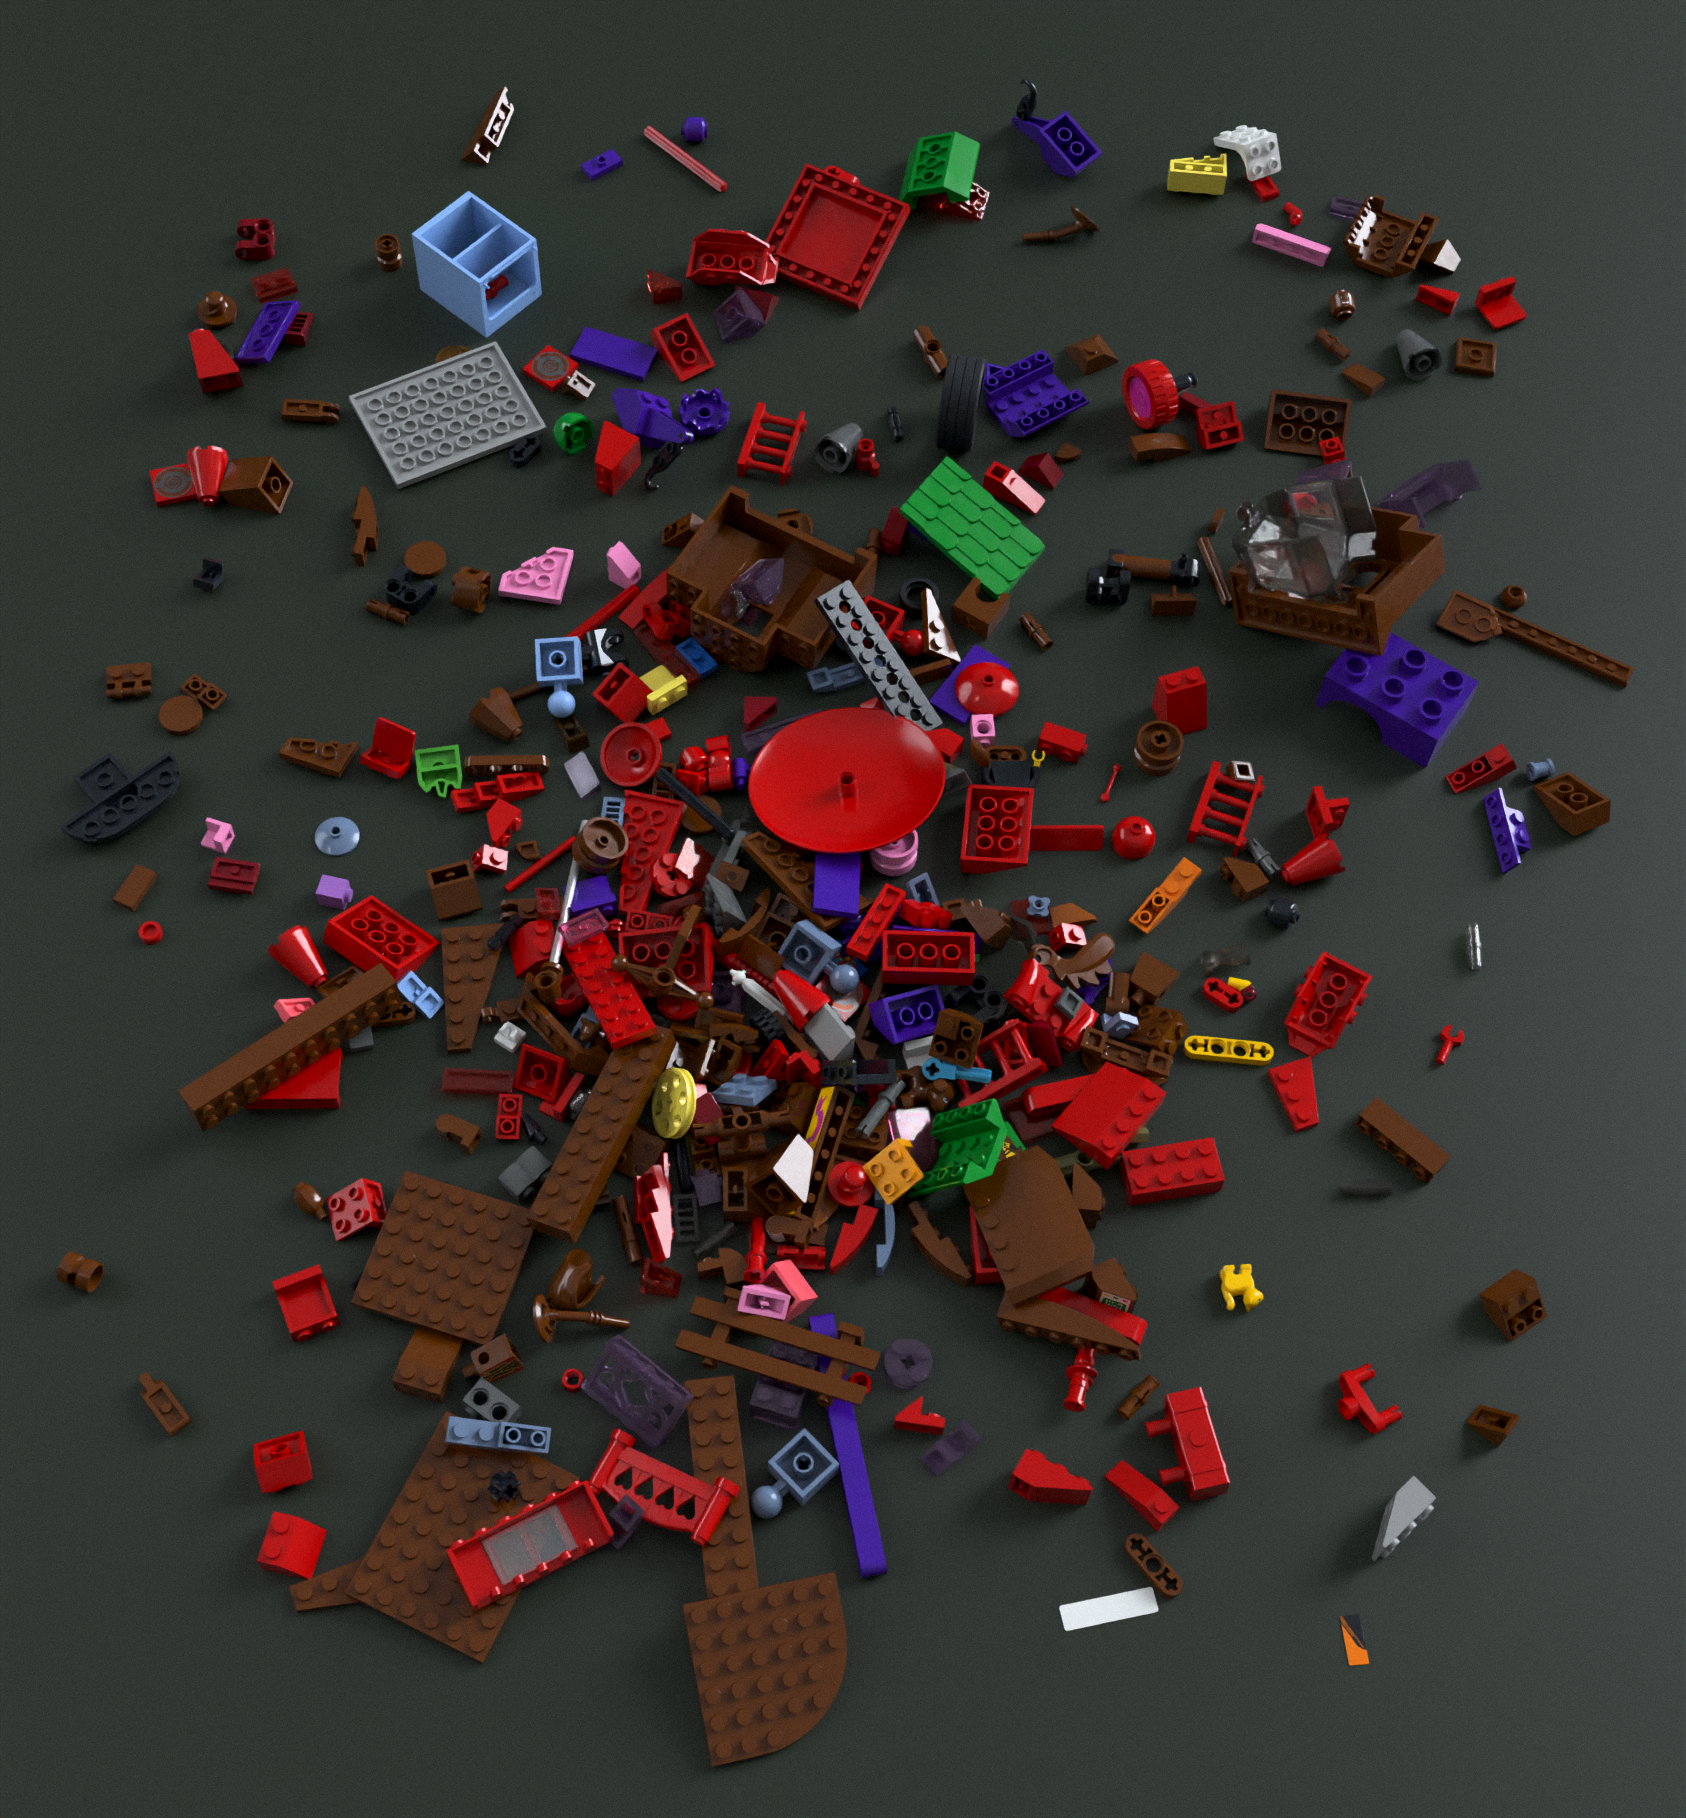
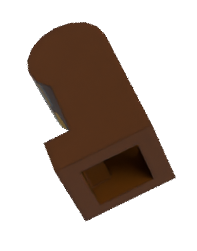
(460, 1131)

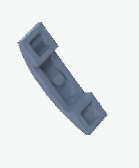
(838, 678)
(883, 1252)

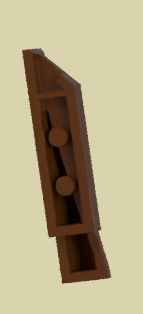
(490, 130)

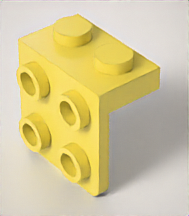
(665, 689)

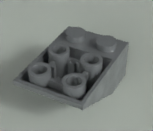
(722, 907)

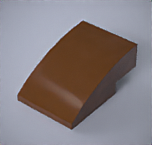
(780, 921)

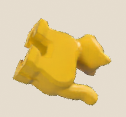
(1239, 1284)

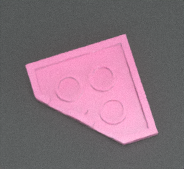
(539, 578)

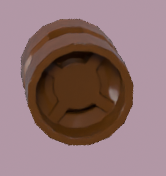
(388, 252)
(79, 1271)

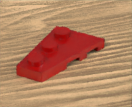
(1296, 1092)

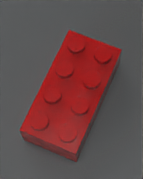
(927, 957)
(1171, 1171)

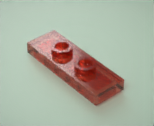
(478, 1081)

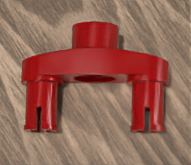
(1359, 1405)

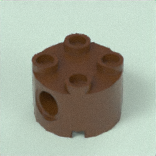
(471, 589)

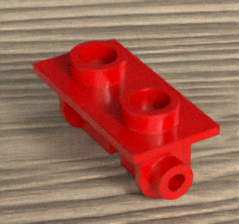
(809, 1259)

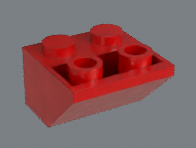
(622, 694)

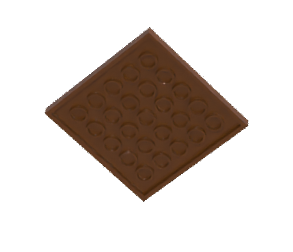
(445, 1259)

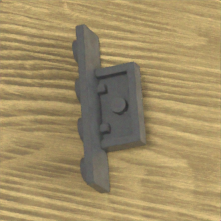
(731, 853)

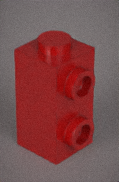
(1062, 742)

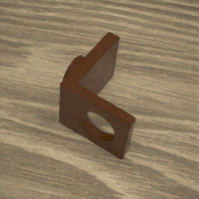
(732, 875)

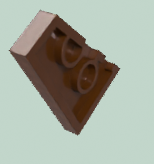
(323, 757)

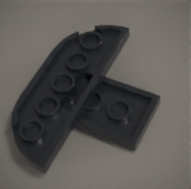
(121, 799)

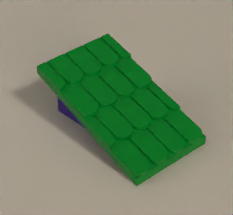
(971, 528)

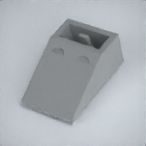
(1402, 1514)

